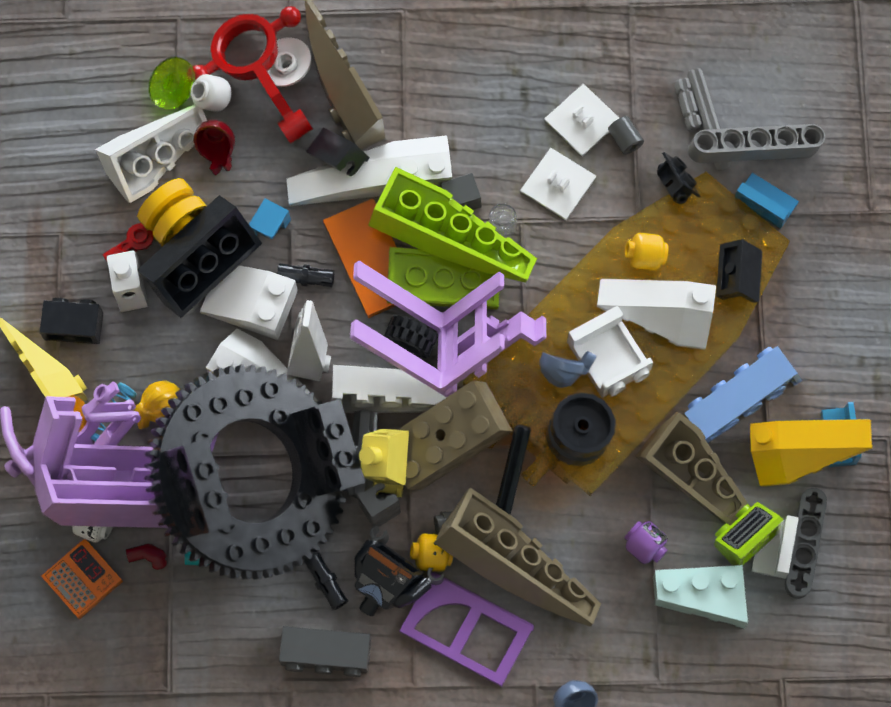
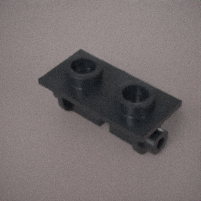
(676, 179)

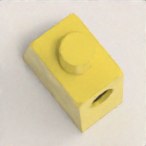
(385, 456)

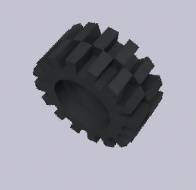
(411, 336)

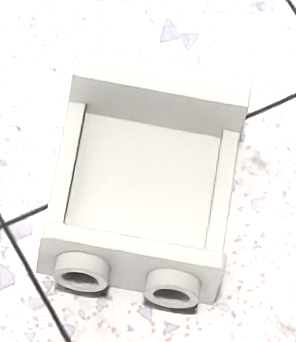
(617, 353)

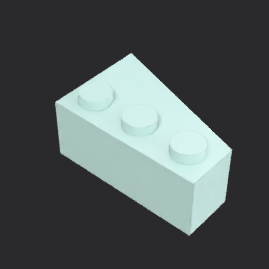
(705, 592)

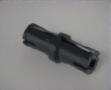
(307, 275)
(326, 581)

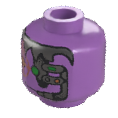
(646, 542)

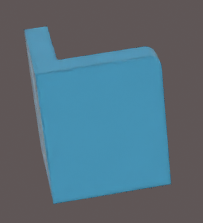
(269, 219)

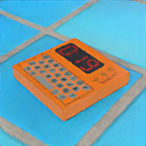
(82, 578)

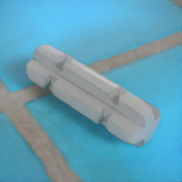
(687, 104)

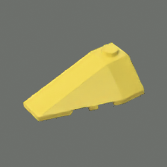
(46, 371)

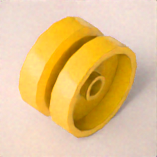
(170, 209)

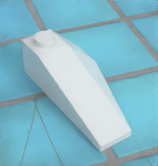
(145, 154)
(668, 308)
(246, 350)

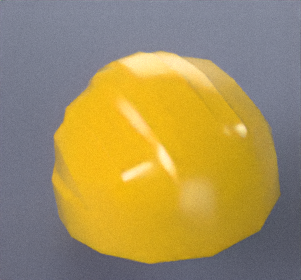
(154, 400)

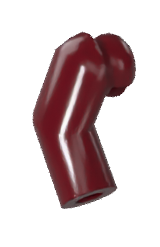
(150, 553)

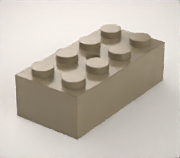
(452, 433)

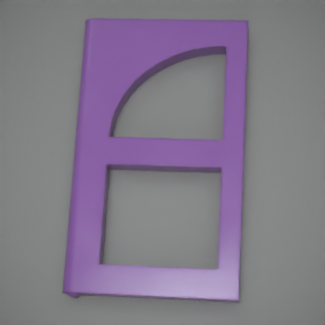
(453, 594)

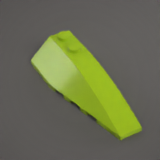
(441, 226)

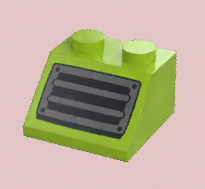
(748, 533)

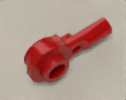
(137, 239)

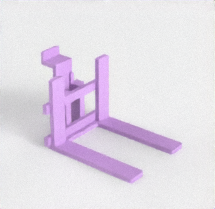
(475, 346)

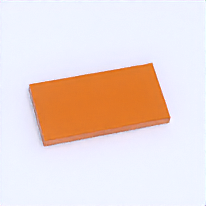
(362, 243)

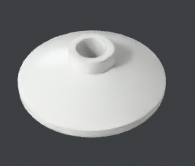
(292, 53)

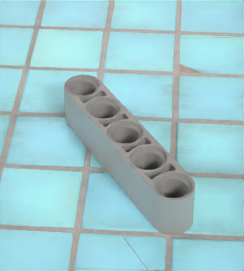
(746, 150)

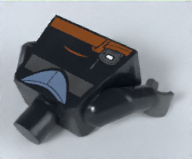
(388, 577)

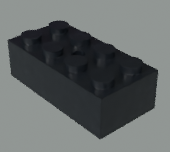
(200, 256)

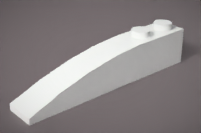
(421, 157)

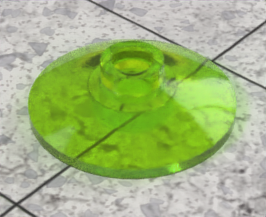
(171, 83)

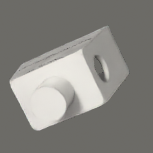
(126, 279)

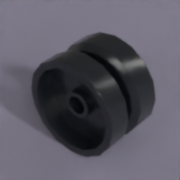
(580, 429)

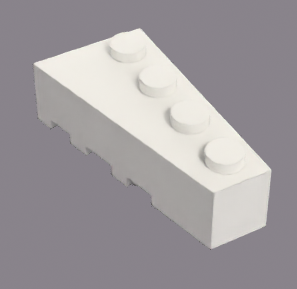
(381, 390)

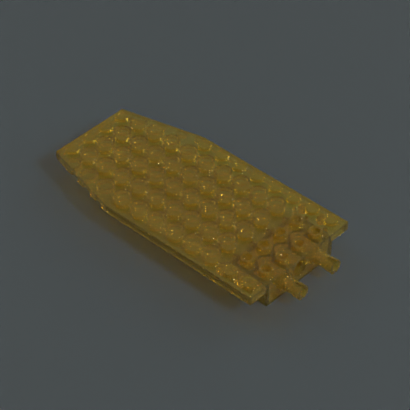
(693, 242)

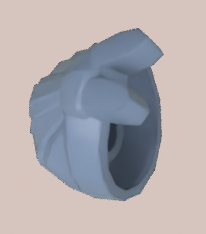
(562, 371)
(575, 694)

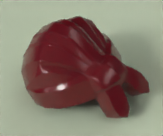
(215, 143)

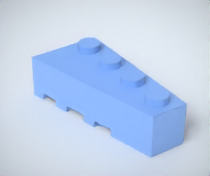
(742, 393)

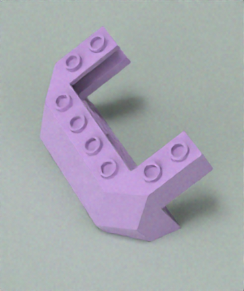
(89, 481)

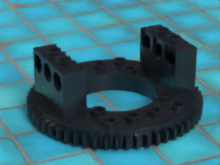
(190, 488)

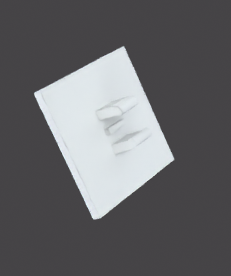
(582, 120)
(558, 184)

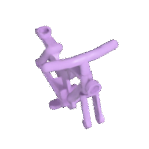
(96, 411)

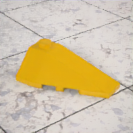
(797, 448)

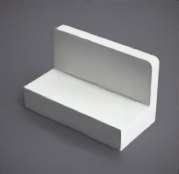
(776, 555)

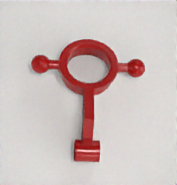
(294, 124)

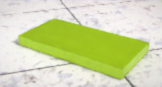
(434, 278)

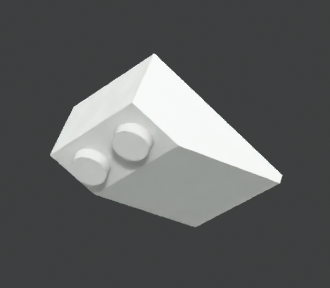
(252, 300)

